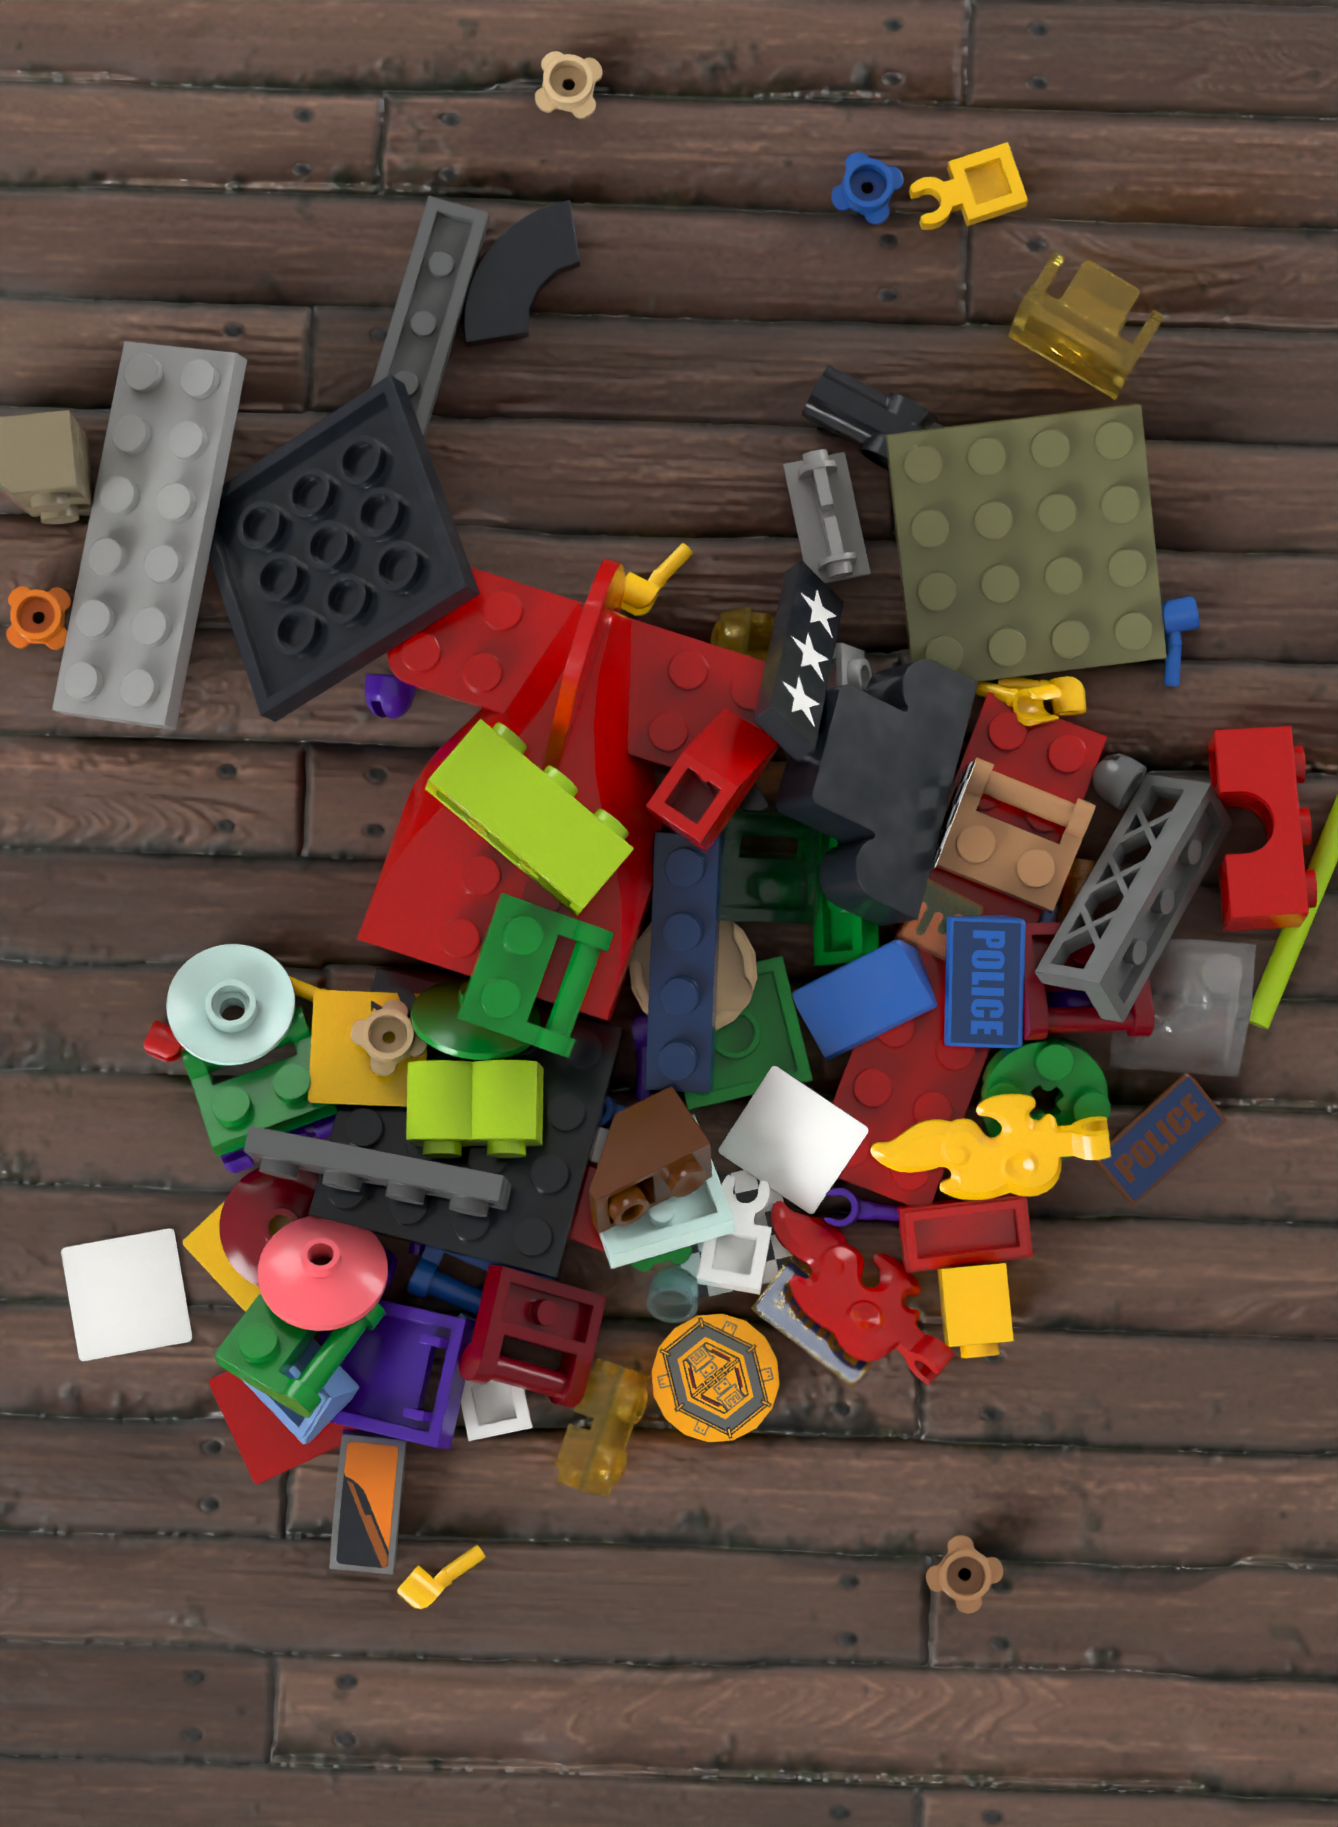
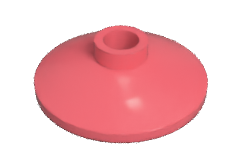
(322, 1294)

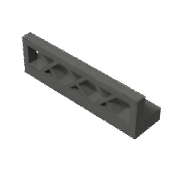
(1153, 893)

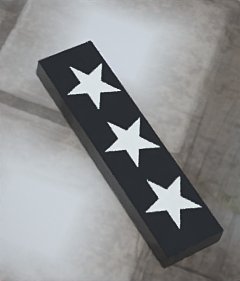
(799, 661)

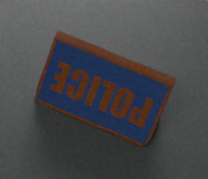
(1160, 1138)

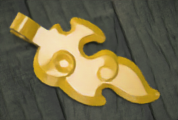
(1017, 1161)

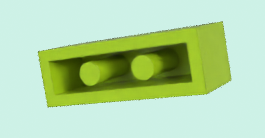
(530, 815)

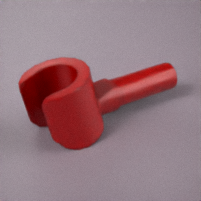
(162, 1043)

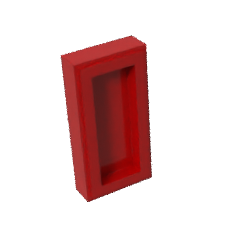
(964, 1232)

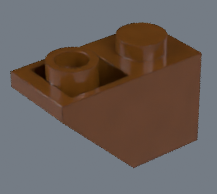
(648, 1158)

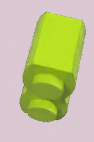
(474, 1106)

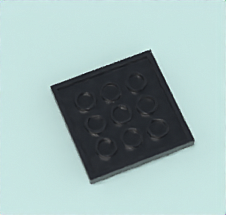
(336, 550)
(545, 1183)

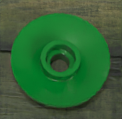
(436, 1024)

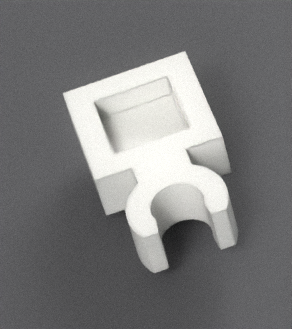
(740, 1257)

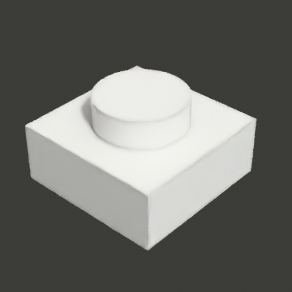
(494, 1409)

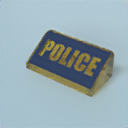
(781, 1310)

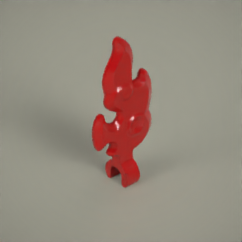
(863, 1318)

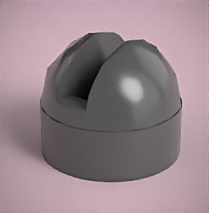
(1118, 779)

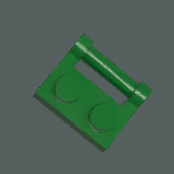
(514, 966)
(263, 1098)
(266, 1348)

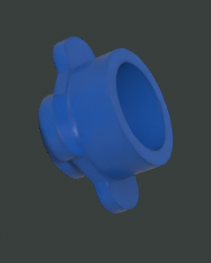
(862, 170)

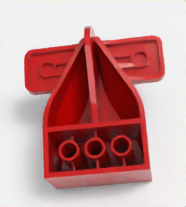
(585, 697)

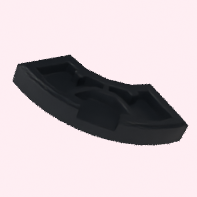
(516, 272)

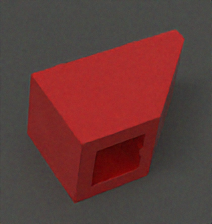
(712, 778)

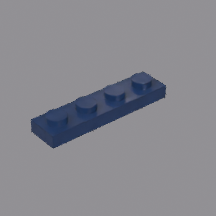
(683, 964)

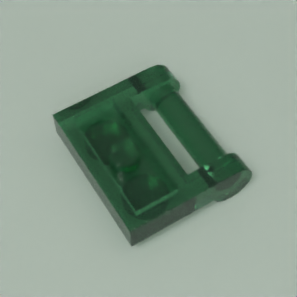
(767, 884)

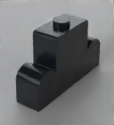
(881, 785)

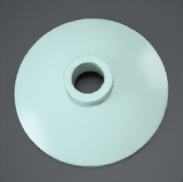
(227, 978)

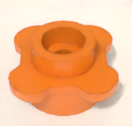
(25, 605)

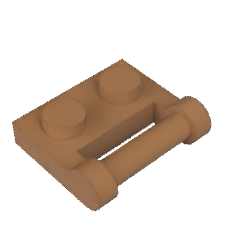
(1006, 855)

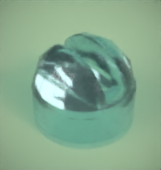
(673, 1295)

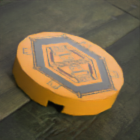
(715, 1377)

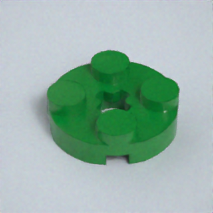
(1051, 1065)

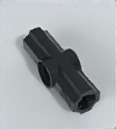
(864, 414)

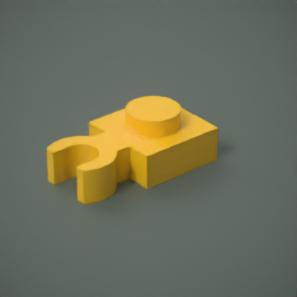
(980, 187)

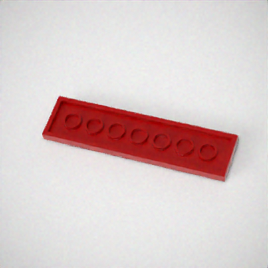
(909, 1070)

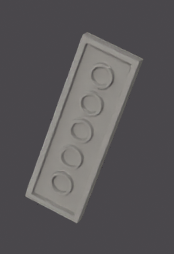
(149, 535)

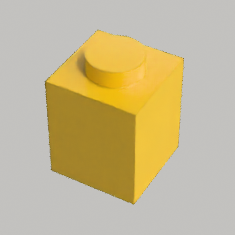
(975, 1308)

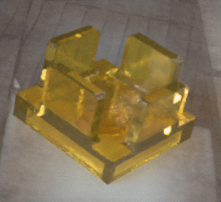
(1084, 325)

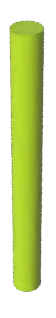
(1292, 939)

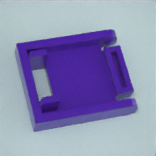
(394, 1374)

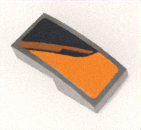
(367, 1502)

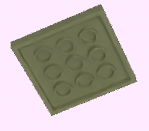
(1028, 543)

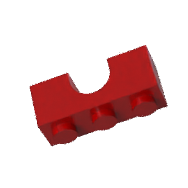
(1261, 774)

